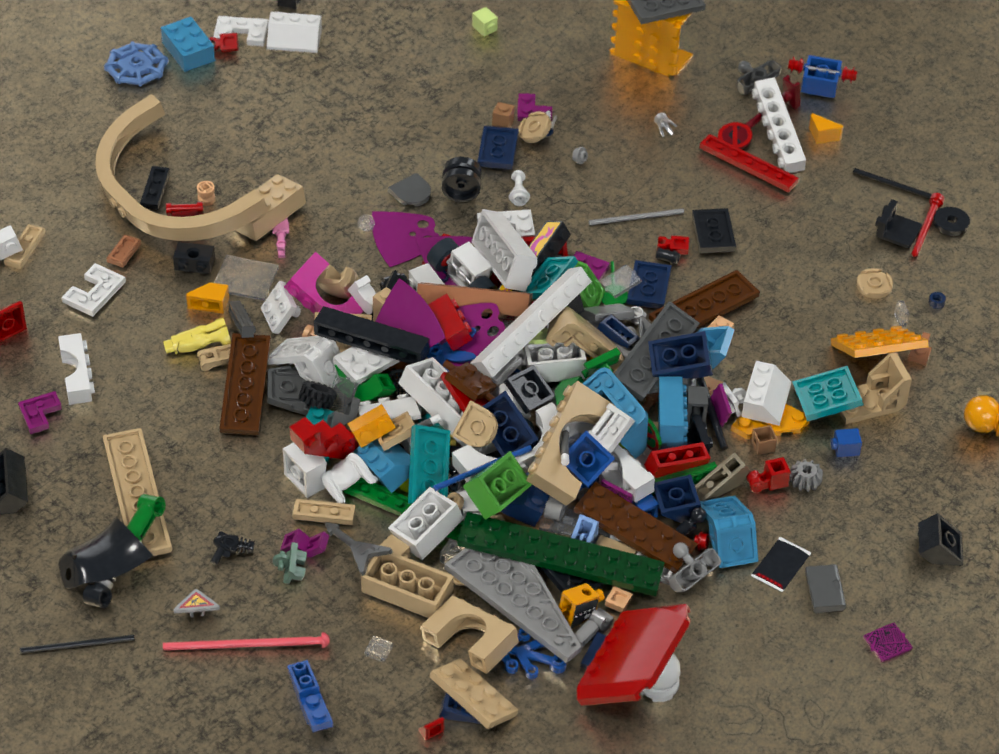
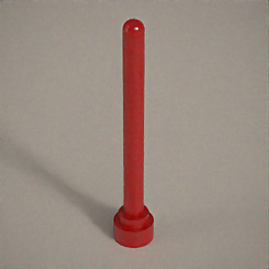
(936, 201)

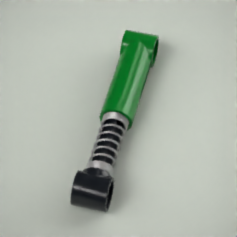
(147, 510)

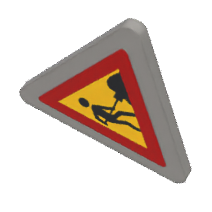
(196, 602)

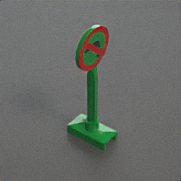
(606, 361)

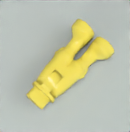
(198, 337)

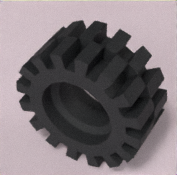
(317, 394)

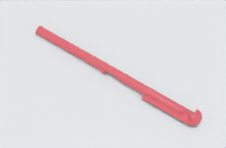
(323, 640)

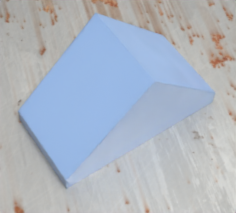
(586, 529)

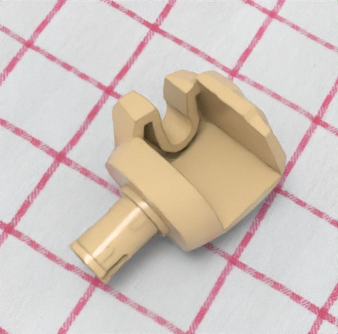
(337, 283)

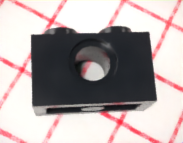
(194, 258)

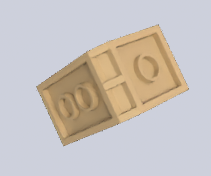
(884, 391)

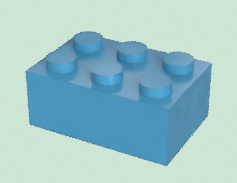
(187, 44)

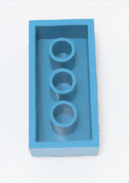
(672, 412)

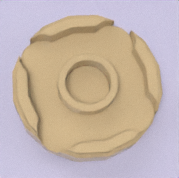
(535, 127)
(874, 283)

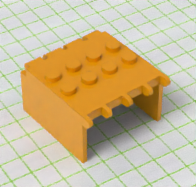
(649, 44)

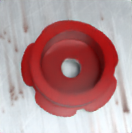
(702, 541)

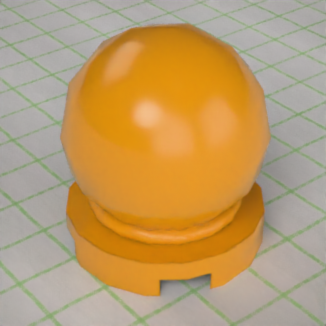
(982, 414)

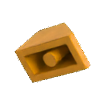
(209, 298)

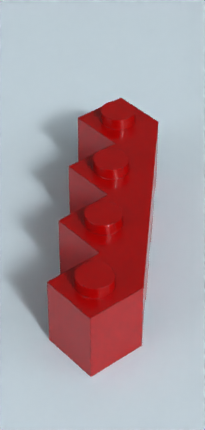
(322, 439)

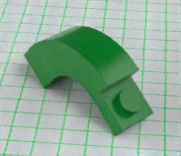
(375, 388)

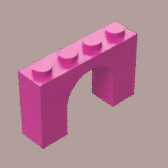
(304, 289)

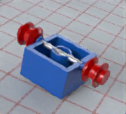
(821, 75)

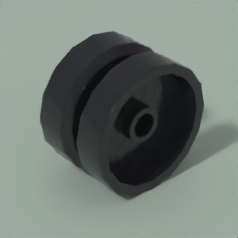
(461, 179)

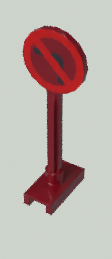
(741, 134)

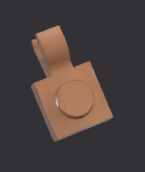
(921, 355)

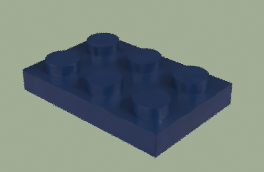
(498, 147)
(654, 284)

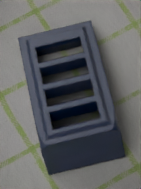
(614, 328)
(454, 714)

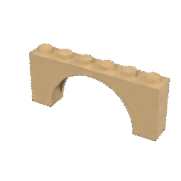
(547, 471)

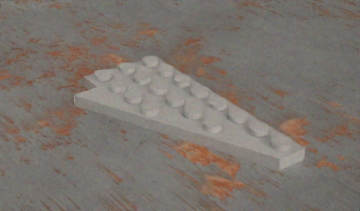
(519, 595)

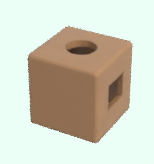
(763, 441)

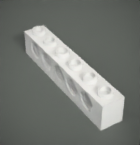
(779, 125)

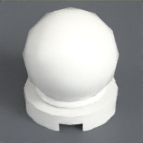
(667, 682)

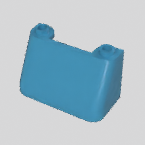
(610, 388)

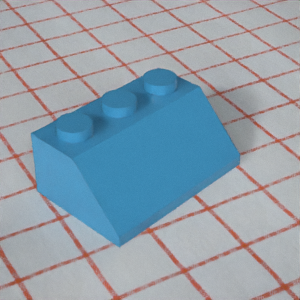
(388, 466)

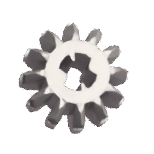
(806, 475)

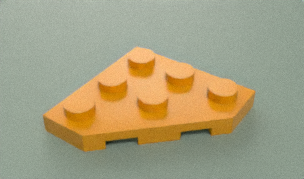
(791, 421)

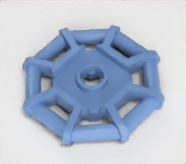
(144, 63)

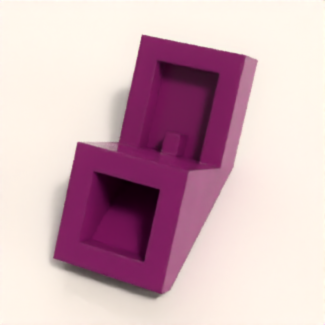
(312, 545)

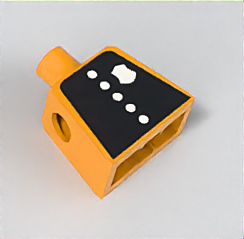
(579, 603)

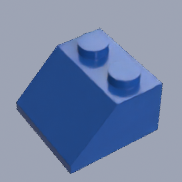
(588, 459)

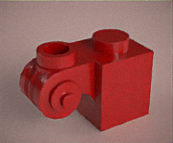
(775, 476)

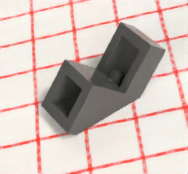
(349, 415)

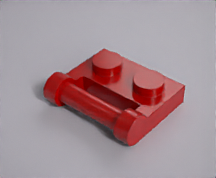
(184, 210)

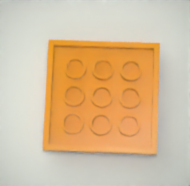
(879, 342)

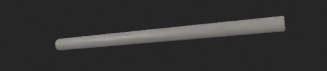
(636, 216)

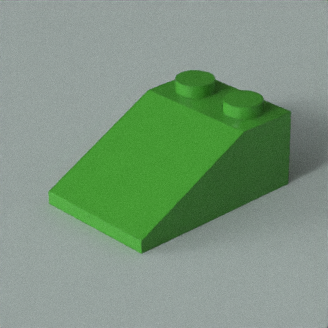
(497, 485)

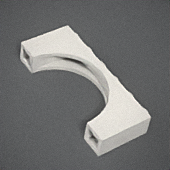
(468, 458)

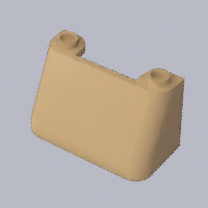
(572, 328)

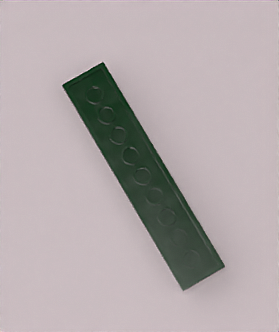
(561, 554)

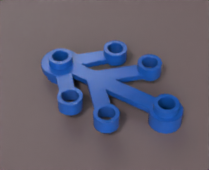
(526, 652)

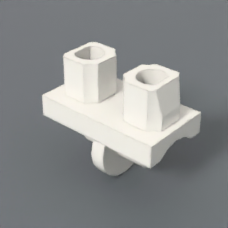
(735, 398)

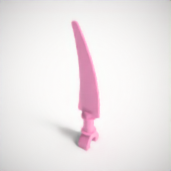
(281, 231)

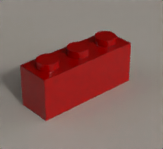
(451, 321)
(676, 459)

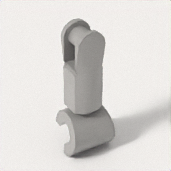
(598, 620)

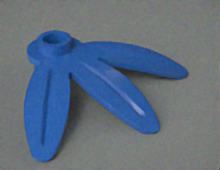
(444, 352)

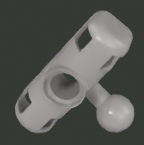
(695, 568)

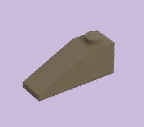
(723, 478)

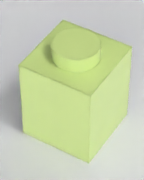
(484, 21)

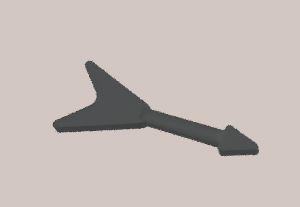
(361, 550)

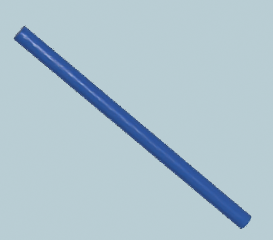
(476, 470)

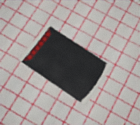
(781, 564)

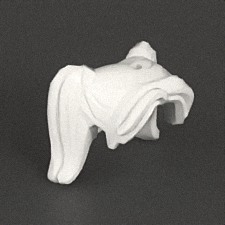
(345, 475)

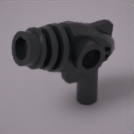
(229, 544)

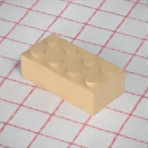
(282, 200)
(407, 584)

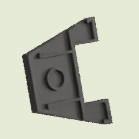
(284, 388)

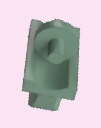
(289, 561)

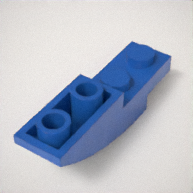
(309, 696)

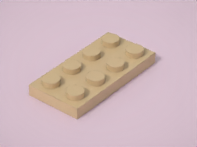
(474, 693)

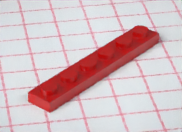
(749, 163)

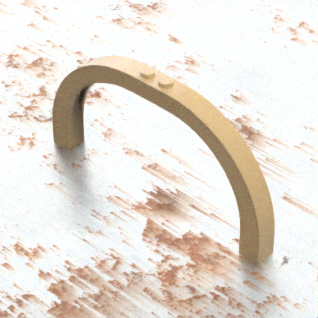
(166, 227)

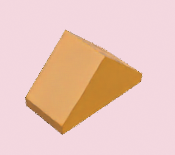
(824, 129)

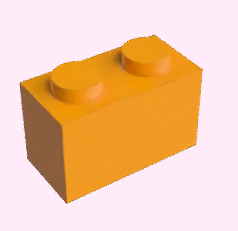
(371, 425)

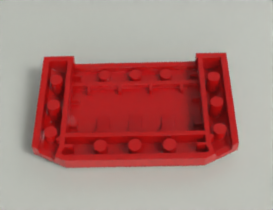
(633, 654)

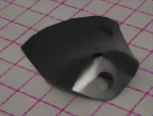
(103, 556)

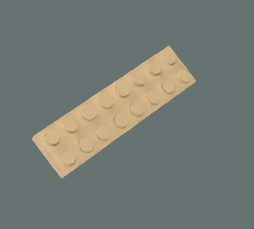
(133, 478)

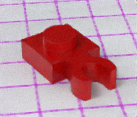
(226, 43)
(677, 243)

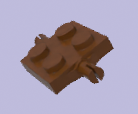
(470, 381)

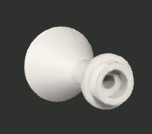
(519, 195)

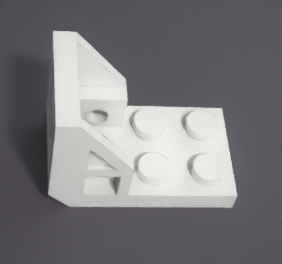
(310, 356)

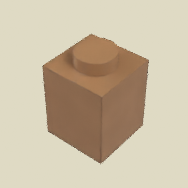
(503, 115)

